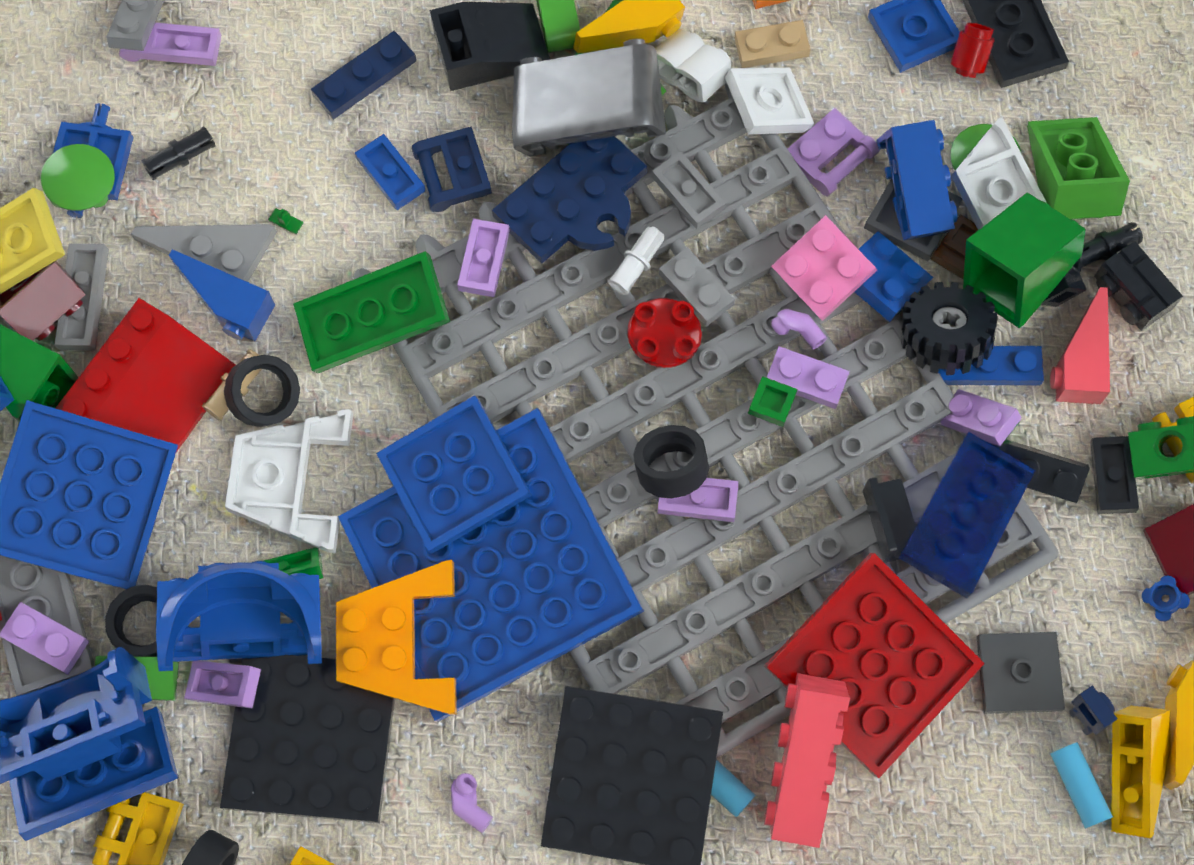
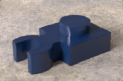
(1093, 710)

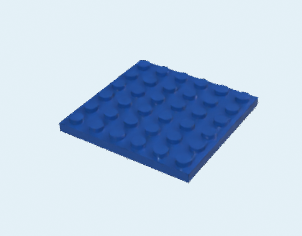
(522, 581)

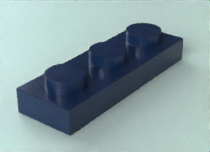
(363, 75)

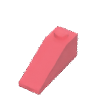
(1084, 366)

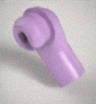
(801, 323)
(465, 802)

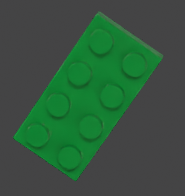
(371, 312)

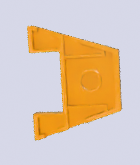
(379, 639)

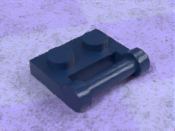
(463, 165)

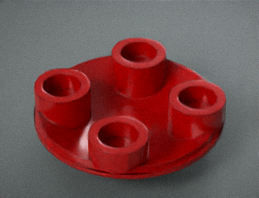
(664, 332)

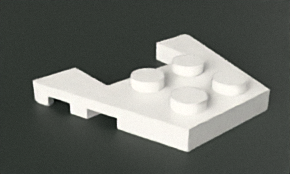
(271, 477)

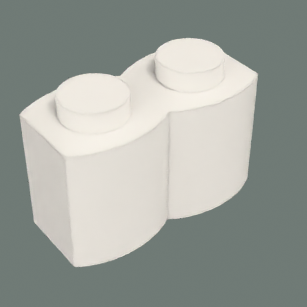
(692, 65)

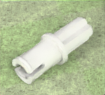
(636, 260)

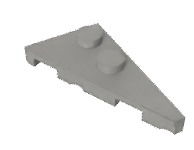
(224, 247)

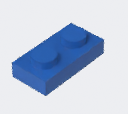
(390, 172)

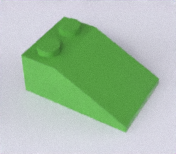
(1077, 168)

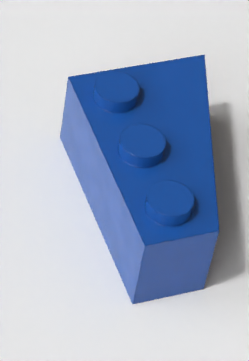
(919, 179)

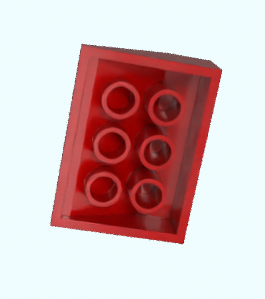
(149, 377)

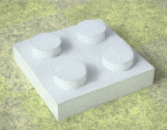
(769, 100)

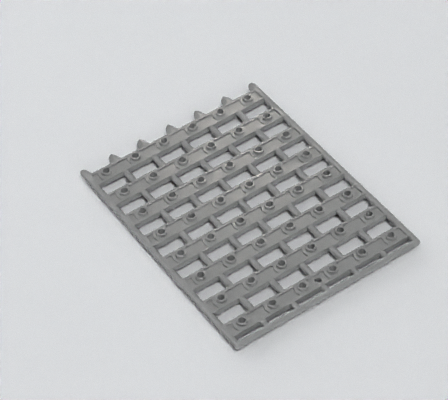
(737, 347)

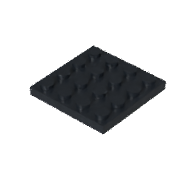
(308, 744)
(631, 778)

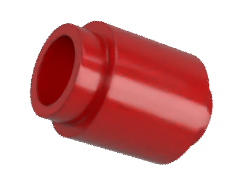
(972, 50)

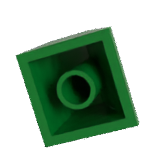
(32, 372)

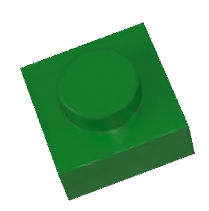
(772, 401)

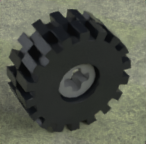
(946, 345)

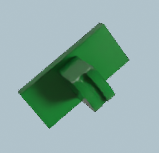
(285, 220)

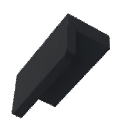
(889, 516)

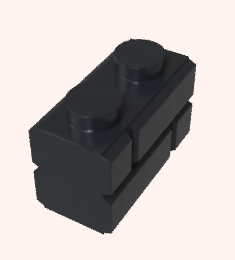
(1137, 286)

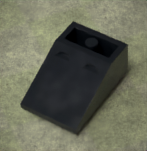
(485, 40)

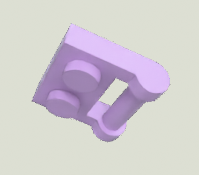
(824, 143)

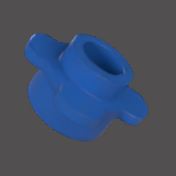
(1168, 587)

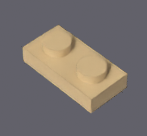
(772, 44)

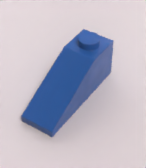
(232, 301)

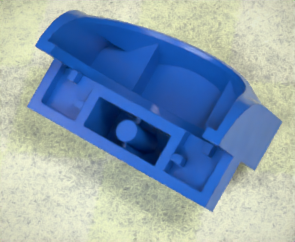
(238, 614)
(73, 719)

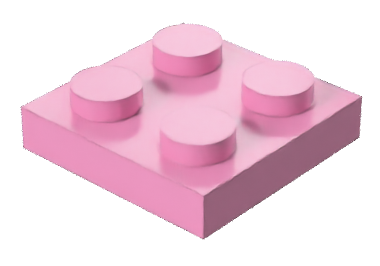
(824, 268)

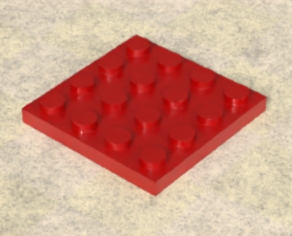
(889, 653)

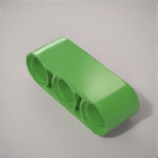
(558, 23)

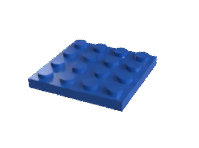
(81, 495)

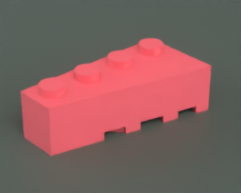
(807, 759)

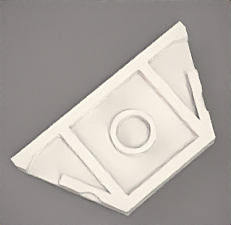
(994, 175)

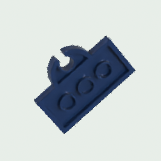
(573, 197)

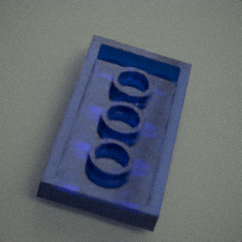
(967, 515)

